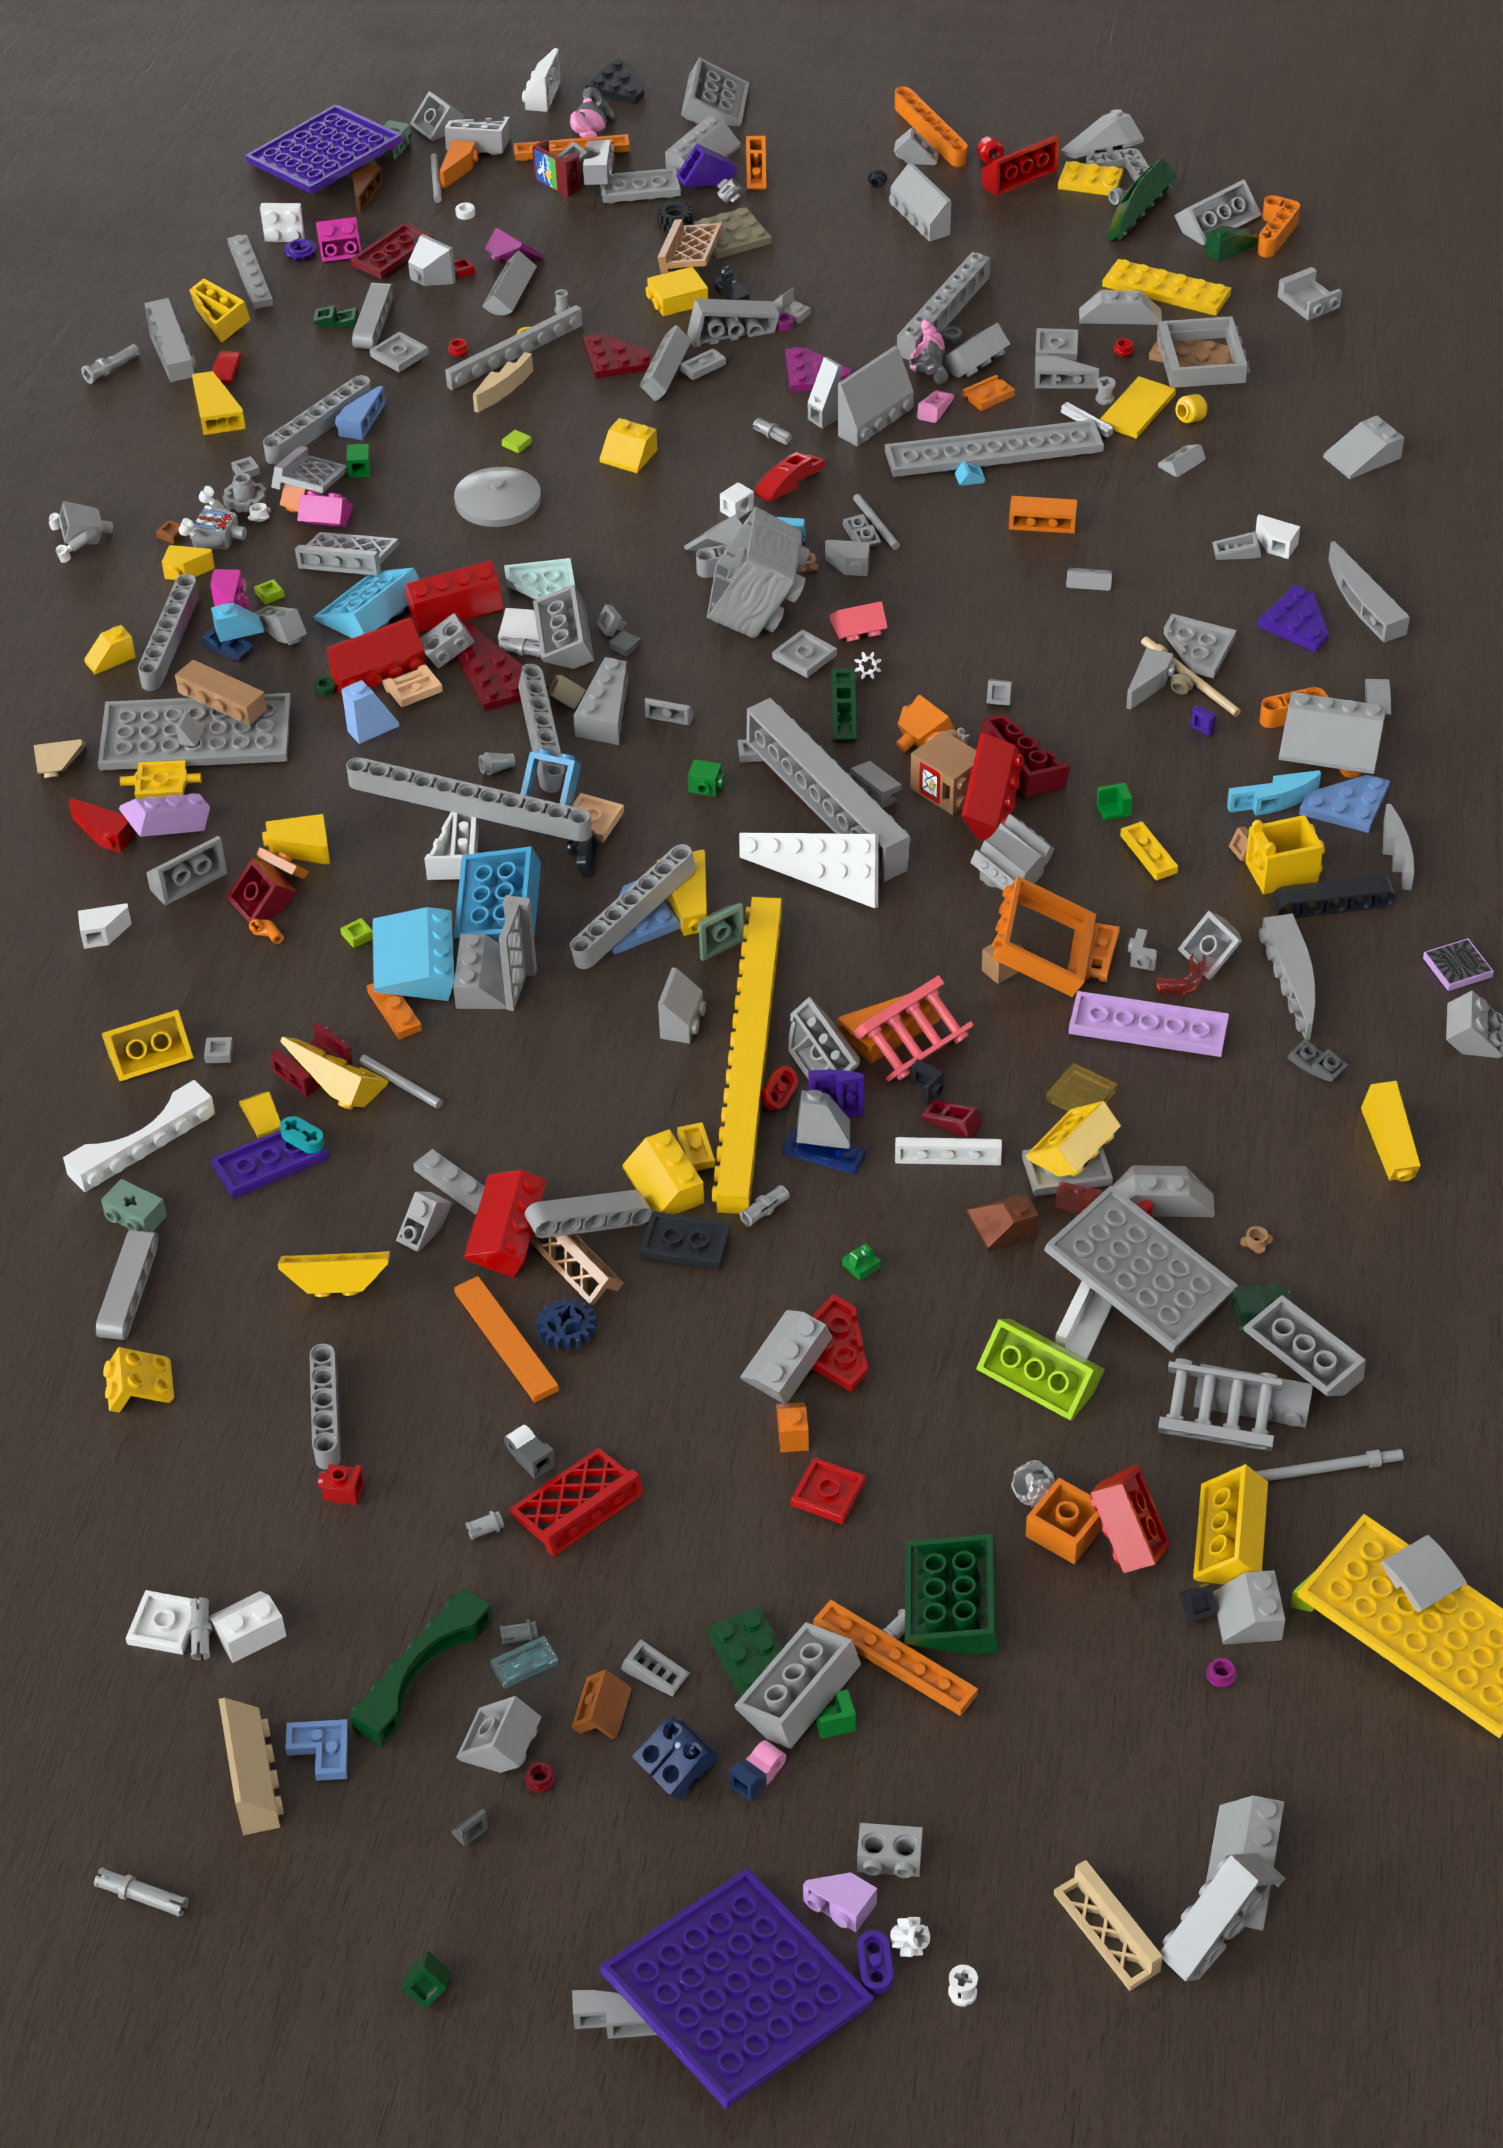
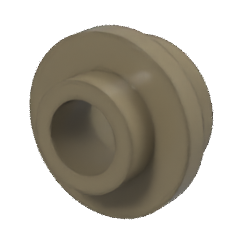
(1181, 683)

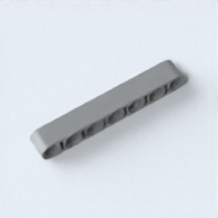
(313, 421)
(168, 632)
(540, 725)
(632, 906)

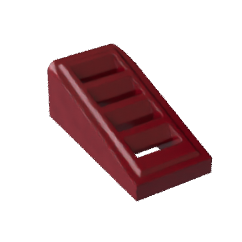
(962, 1120)

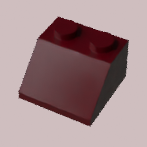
(260, 891)

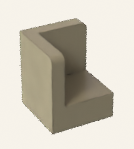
(565, 691)

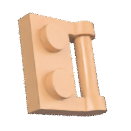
(413, 686)

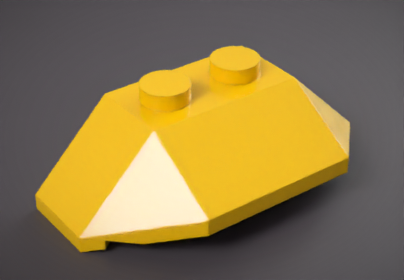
(334, 1272)

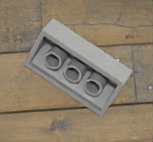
(709, 133)
(921, 203)
(1225, 208)
(563, 629)
(1307, 1347)
(799, 1684)
(1244, 1828)

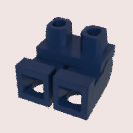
(676, 1756)

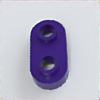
(875, 1964)

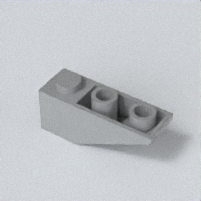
(824, 395)

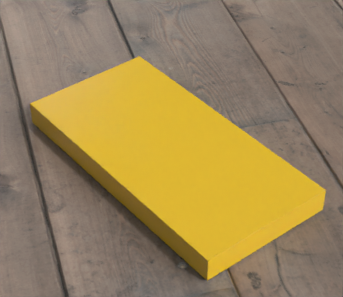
(1138, 406)

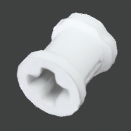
(957, 1979)

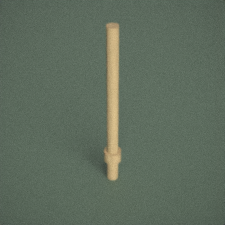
(1197, 681)

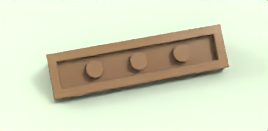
(588, 1262)

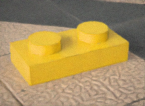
(696, 1146)

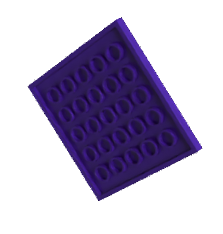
(324, 148)
(736, 1987)

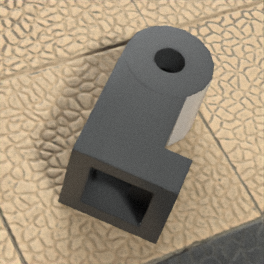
(529, 1451)

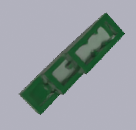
(844, 705)

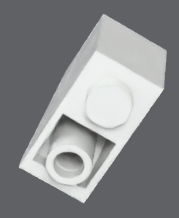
(1277, 536)
(103, 924)

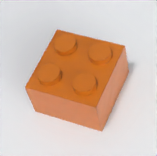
(1064, 1521)

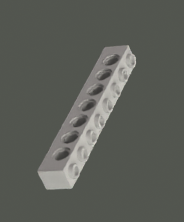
(946, 301)

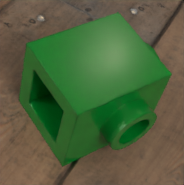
(705, 778)

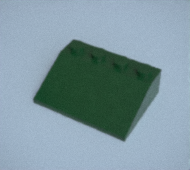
(952, 1594)

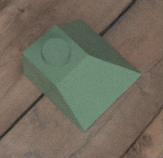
(721, 931)

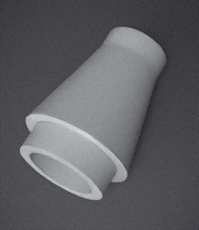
(495, 762)

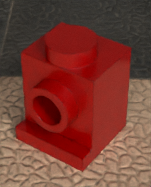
(341, 1484)

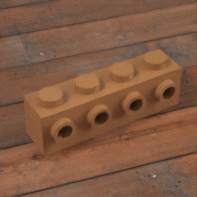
(221, 692)

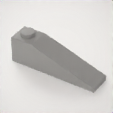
(1108, 131)

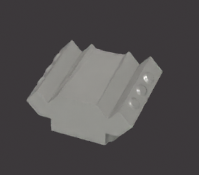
(1012, 853)

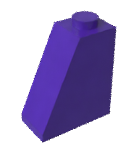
(706, 168)

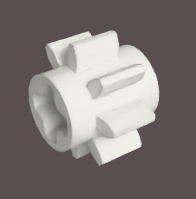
(870, 671)
(910, 1936)

